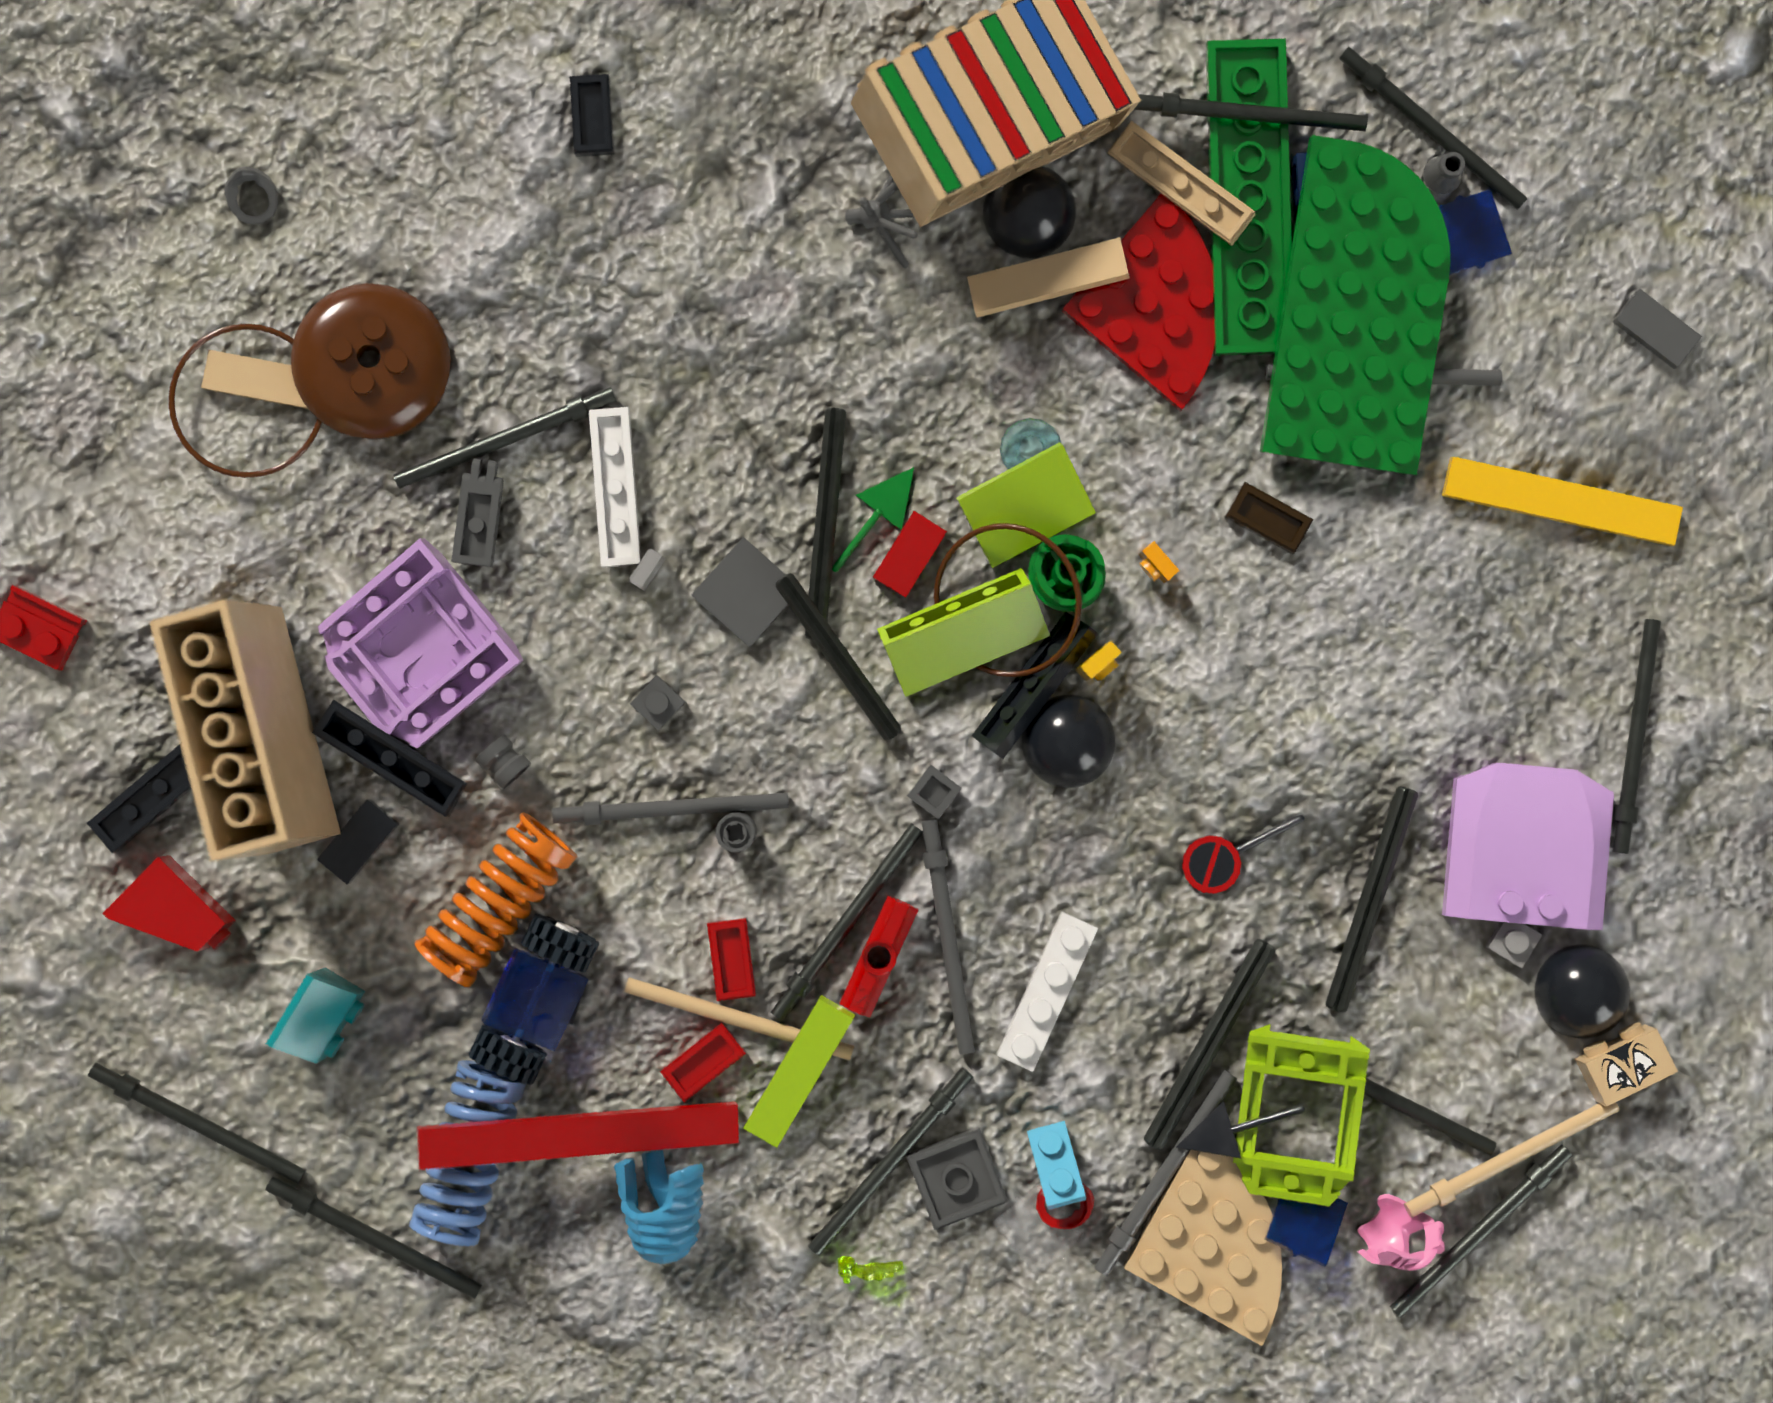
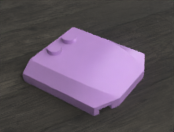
(416, 646)
(1528, 847)

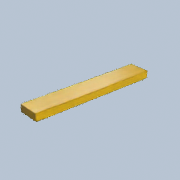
(1562, 501)

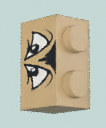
(1625, 1064)

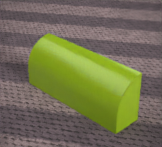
(963, 632)

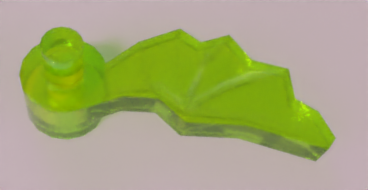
(869, 1272)

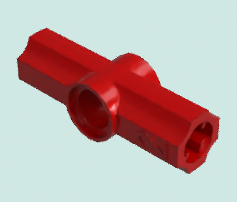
(869, 980)

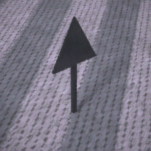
(1217, 1135)

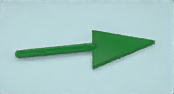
(888, 500)

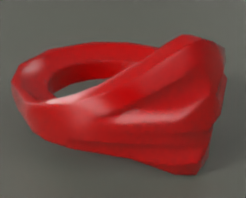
(1076, 1219)

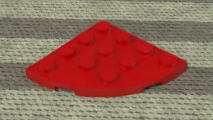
(1165, 312)

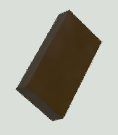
(1268, 518)

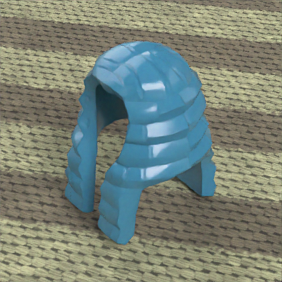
(672, 1229)

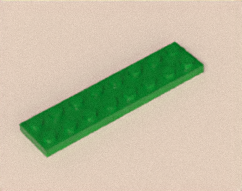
(1254, 167)

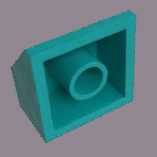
(317, 1016)

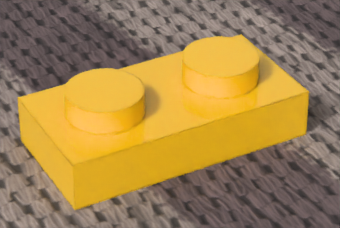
(1100, 662)

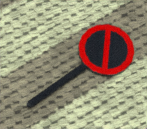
(1214, 863)

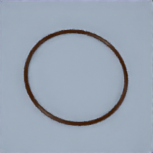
(184, 359)
(1058, 551)

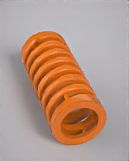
(546, 853)

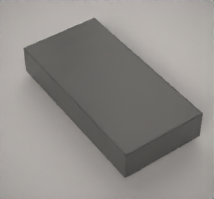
(1657, 329)

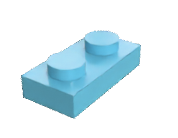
(1056, 1165)

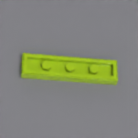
(799, 1071)

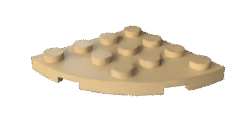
(1211, 1246)

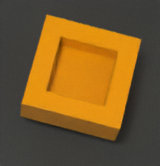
(1157, 563)

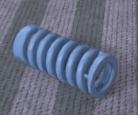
(473, 1202)

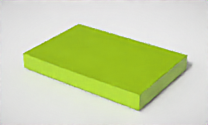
(1034, 494)

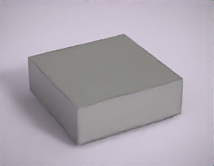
(647, 569)

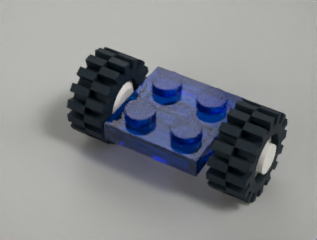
(534, 999)

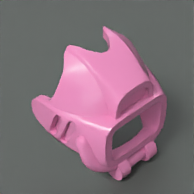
(1389, 1236)

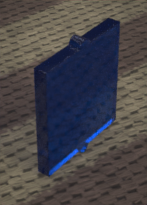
(1474, 231)
(1306, 1228)

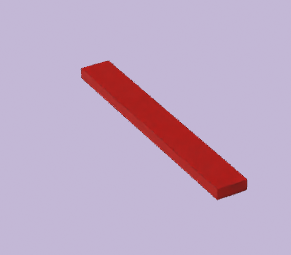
(576, 1135)

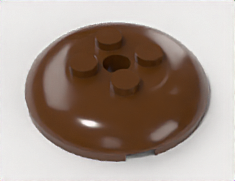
(377, 399)

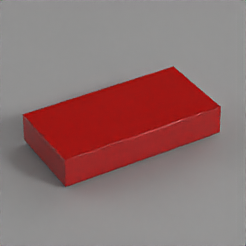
(909, 554)
(731, 959)
(703, 1062)

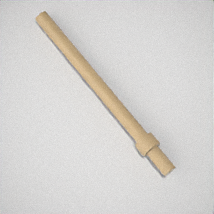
(722, 1013)
(1445, 1191)

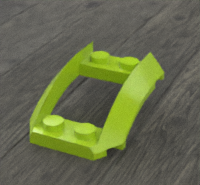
(1309, 1060)

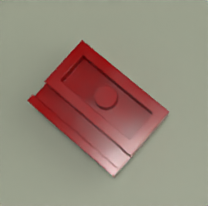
(39, 628)

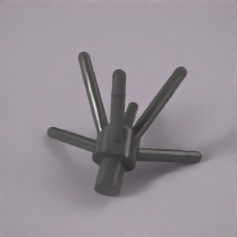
(877, 215)

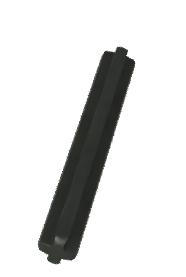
(838, 656)

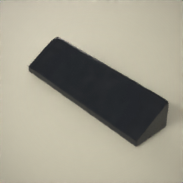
(390, 758)

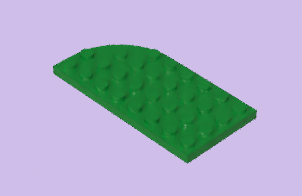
(1358, 313)

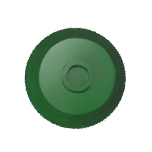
(1052, 580)

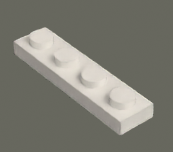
(615, 487)
(1047, 991)

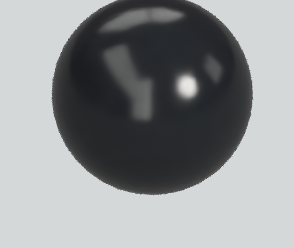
(1030, 213)
(1069, 742)
(1582, 991)

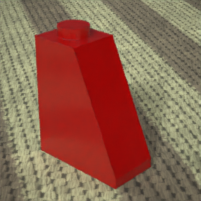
(172, 907)

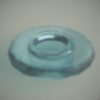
(1025, 429)

